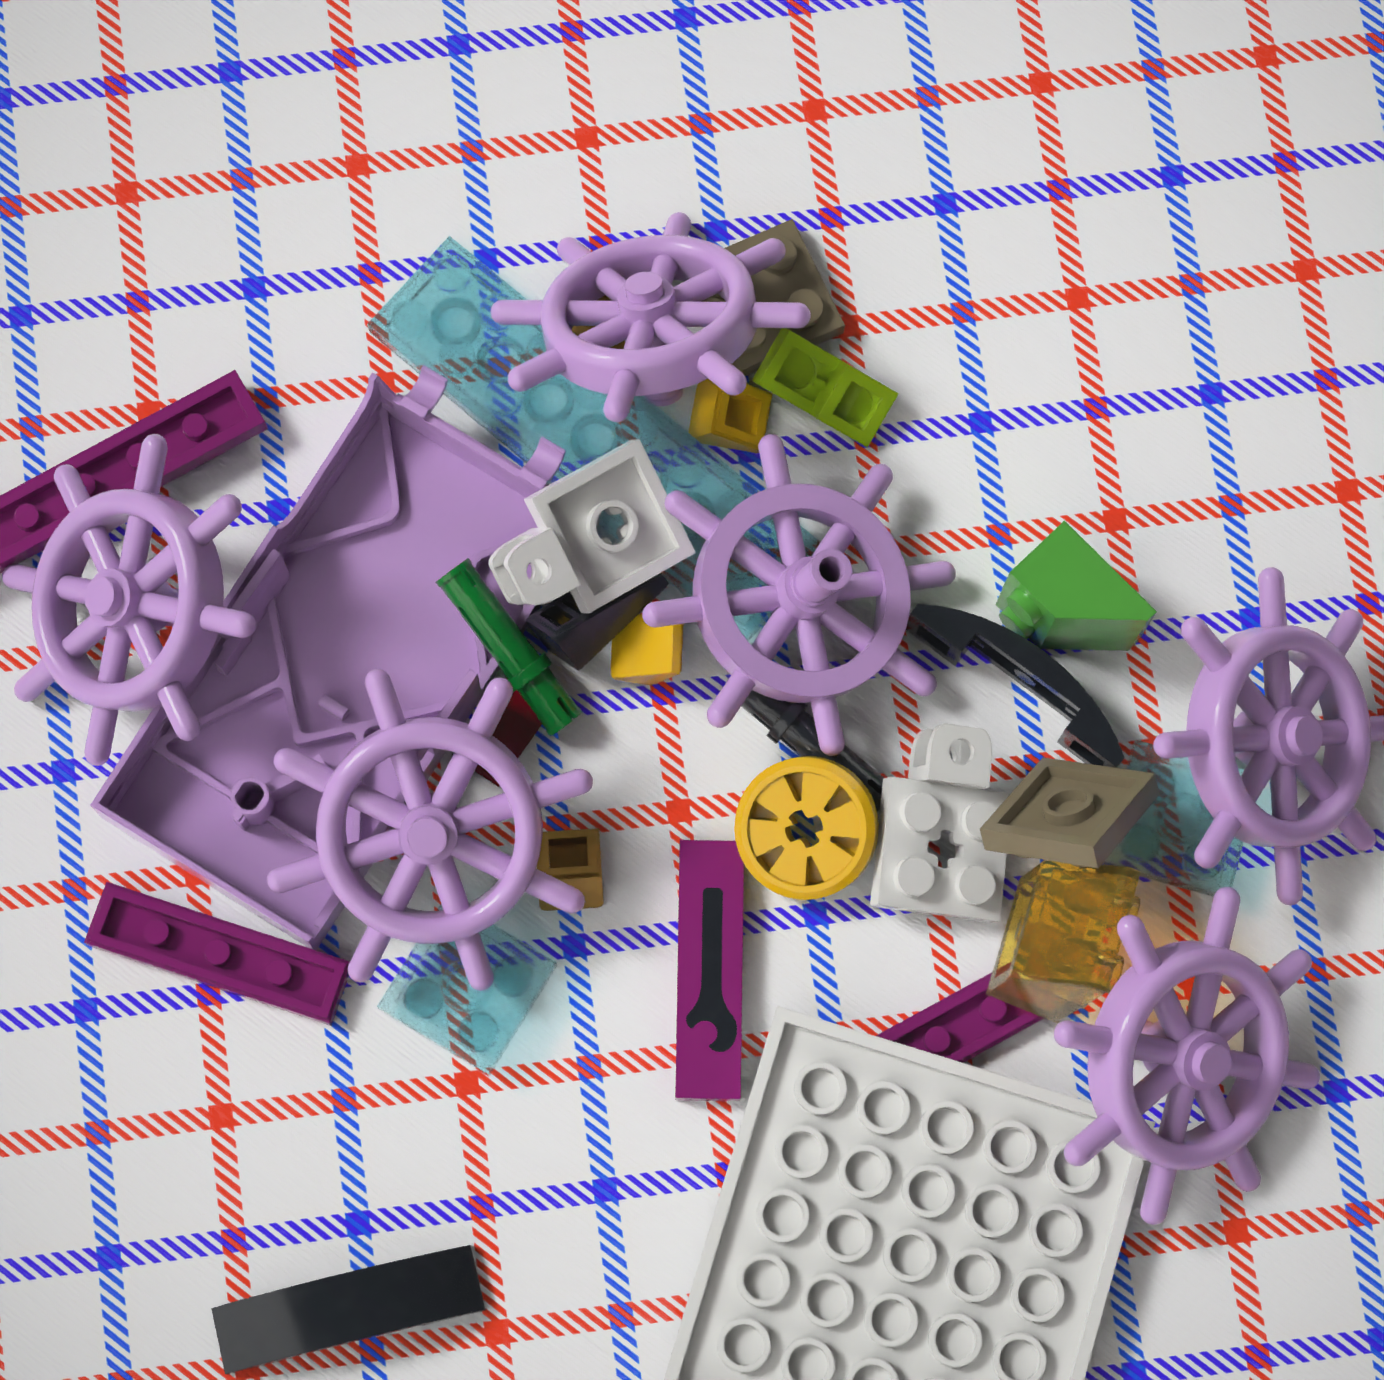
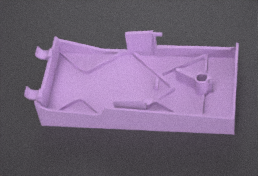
(332, 598)

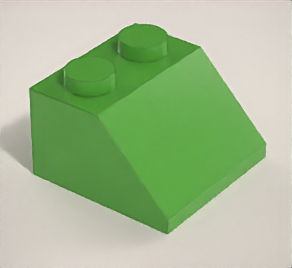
(1072, 598)

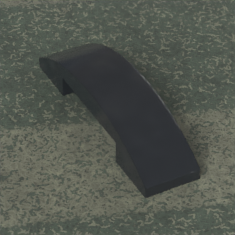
(954, 631)
(347, 1308)

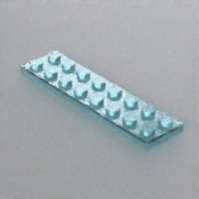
(447, 325)

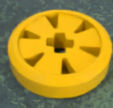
(793, 865)

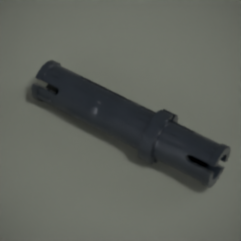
(797, 730)

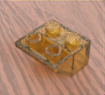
(1063, 937)

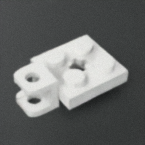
(566, 545)
(938, 798)

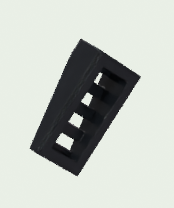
(581, 636)

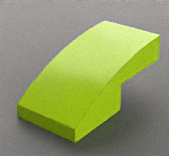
(825, 387)

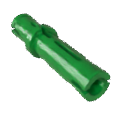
(509, 647)

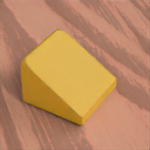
(728, 419)
(646, 653)

